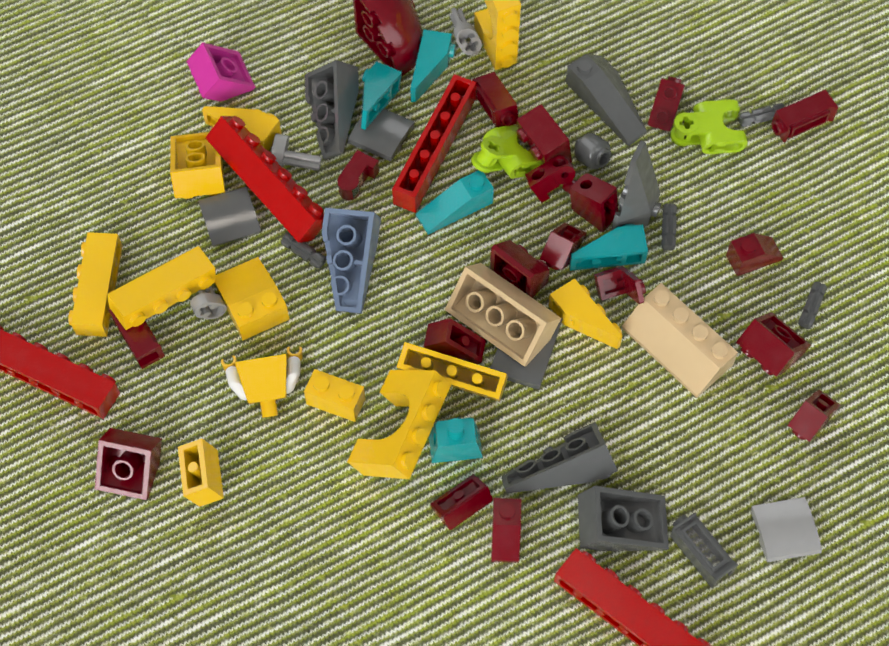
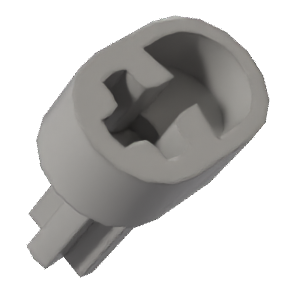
(465, 30)
(292, 158)
(208, 304)

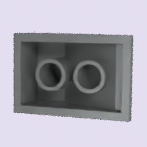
(622, 520)

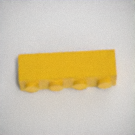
(96, 279)
(162, 288)
(459, 373)

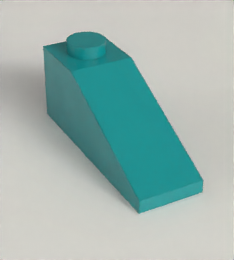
(432, 60)
(380, 87)
(457, 202)
(617, 248)

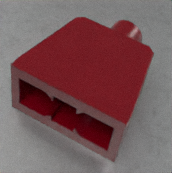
(593, 200)

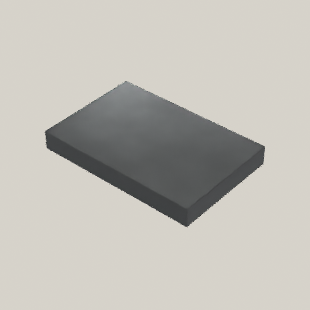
(534, 372)

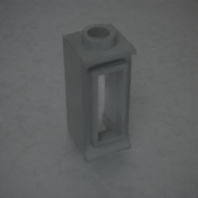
(702, 549)

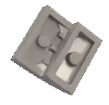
(786, 529)

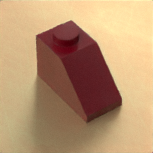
(561, 244)
(752, 253)
(454, 340)
(813, 415)
(506, 530)

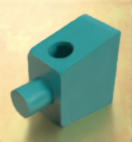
(455, 440)

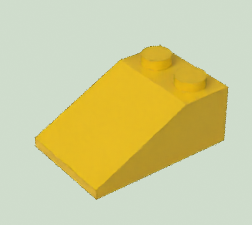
(195, 166)
(251, 298)

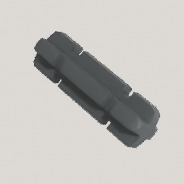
(759, 115)
(669, 227)
(304, 251)
(812, 305)

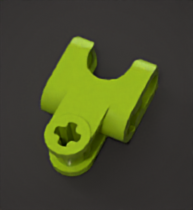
(707, 127)
(503, 152)

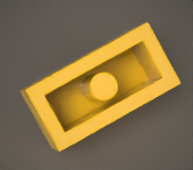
(334, 395)
(200, 472)

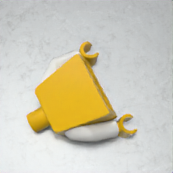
(264, 379)

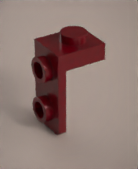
(666, 103)
(619, 282)

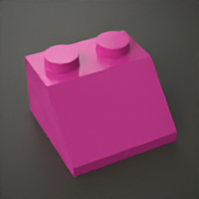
(219, 72)

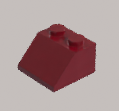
(543, 135)
(519, 267)
(772, 344)
(127, 463)

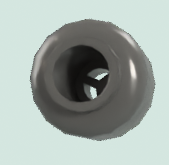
(592, 151)

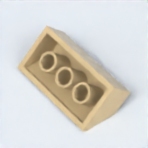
(502, 313)
(679, 340)

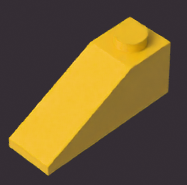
(256, 121)

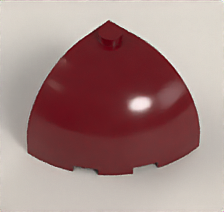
(390, 31)

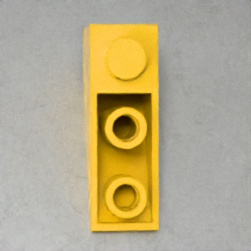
(582, 314)

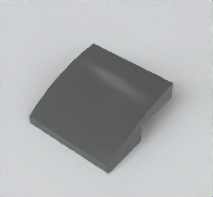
(383, 135)
(229, 216)

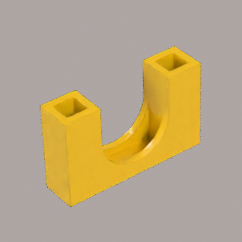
(499, 31)
(398, 454)

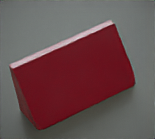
(462, 501)

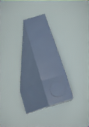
(350, 250)

